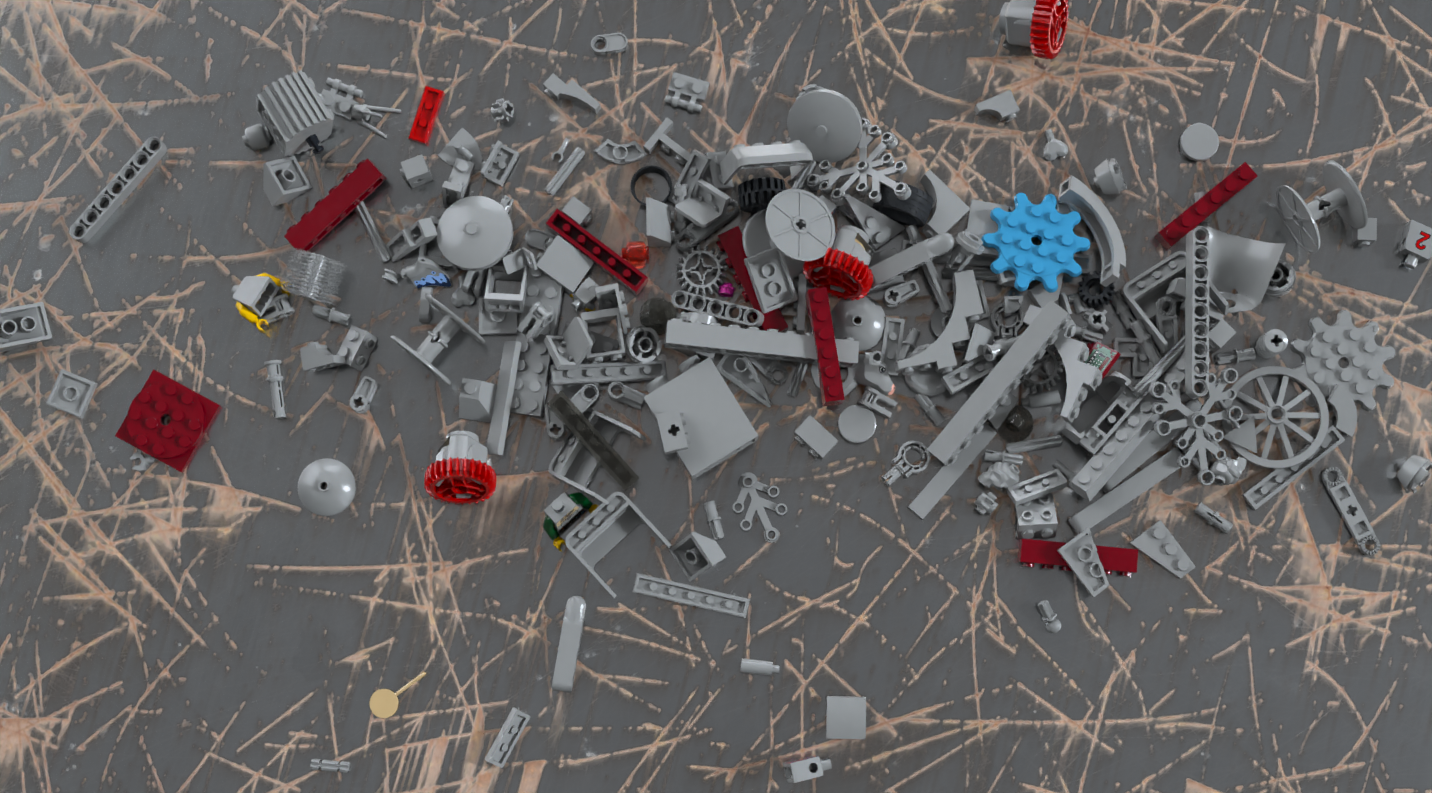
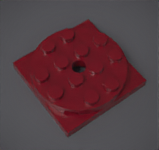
(189, 414)

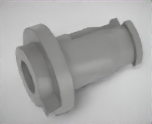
(969, 245)

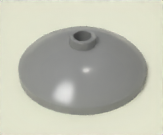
(872, 323)
(339, 489)

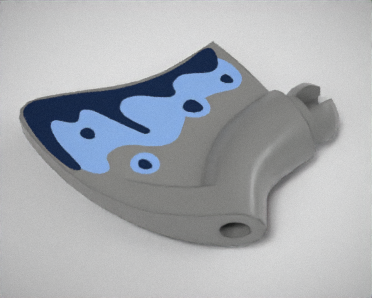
(426, 273)

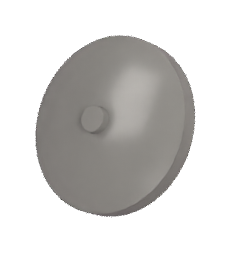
(825, 124)
(474, 233)

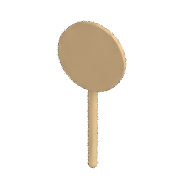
(385, 702)

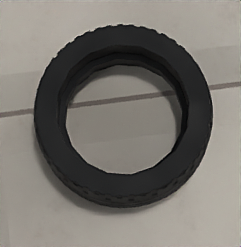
(909, 211)

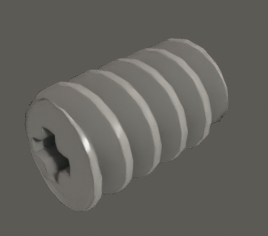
(1271, 343)

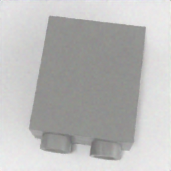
(710, 410)

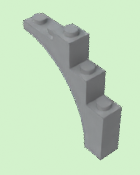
(965, 308)
(1078, 374)

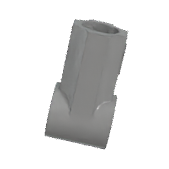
(628, 396)

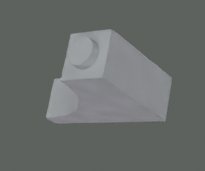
(947, 206)

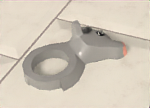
(869, 372)

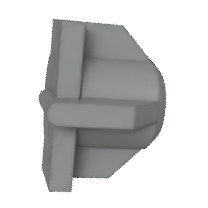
(1097, 321)

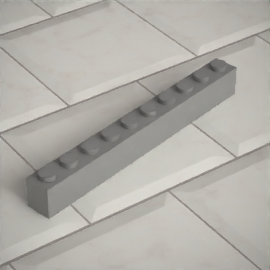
(753, 342)
(999, 383)
(1127, 435)

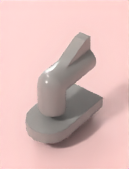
(1079, 305)

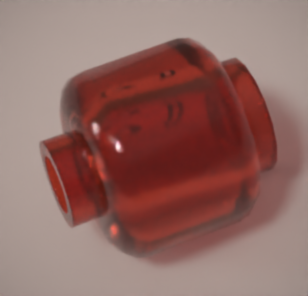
(636, 253)

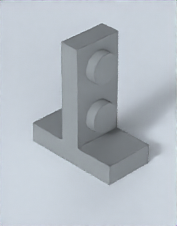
(666, 143)
(458, 182)

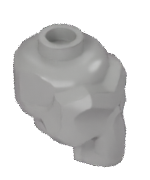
(1228, 470)
(1000, 475)

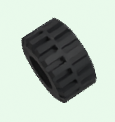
(758, 192)

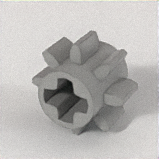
(502, 110)
(986, 503)

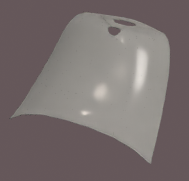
(1241, 266)

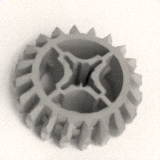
(699, 254)
(1044, 372)

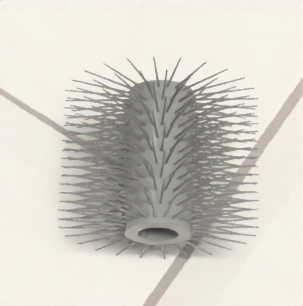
(313, 276)

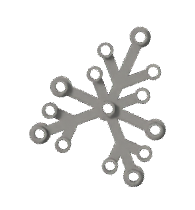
(863, 169)
(1200, 443)

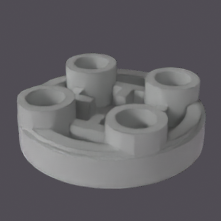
(1199, 142)
(856, 424)

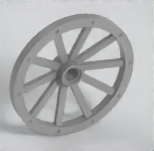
(1311, 388)

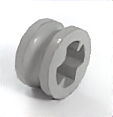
(391, 276)

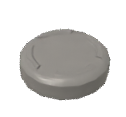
(927, 381)

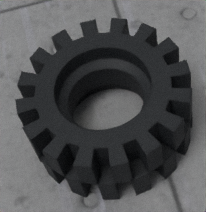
(1084, 291)

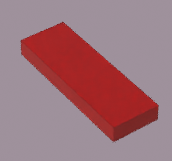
(426, 115)

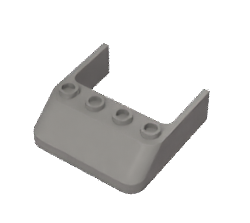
(766, 156)
(1152, 284)
(575, 464)
(604, 530)

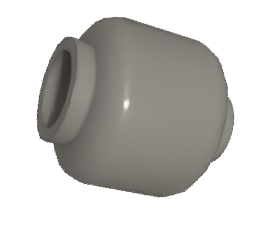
(257, 137)

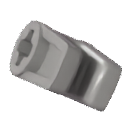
(482, 277)
(902, 292)
(281, 306)
(542, 318)
(364, 392)
(876, 396)
(551, 422)

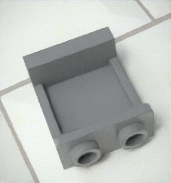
(563, 263)

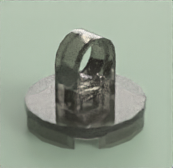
(656, 313)
(1017, 425)

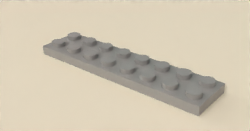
(534, 356)

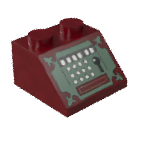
(1101, 357)

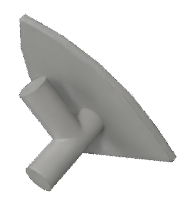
(462, 147)

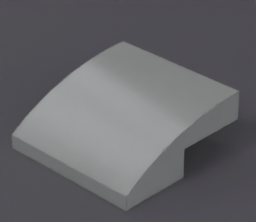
(845, 717)

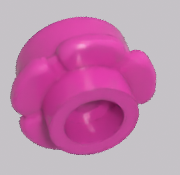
(726, 290)

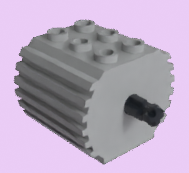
(295, 114)

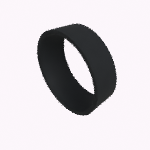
(647, 169)

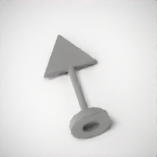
(1243, 434)

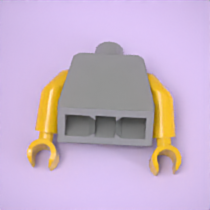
(255, 295)

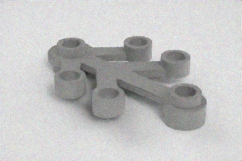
(758, 504)

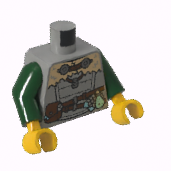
(563, 513)

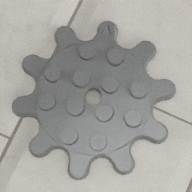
(1344, 341)

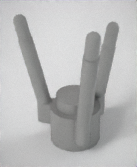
(363, 113)

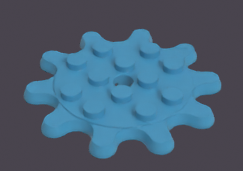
(1028, 260)

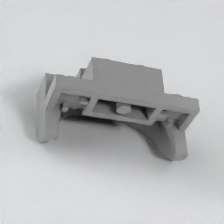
(1102, 412)

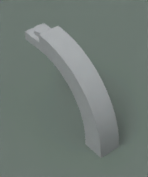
(1101, 224)

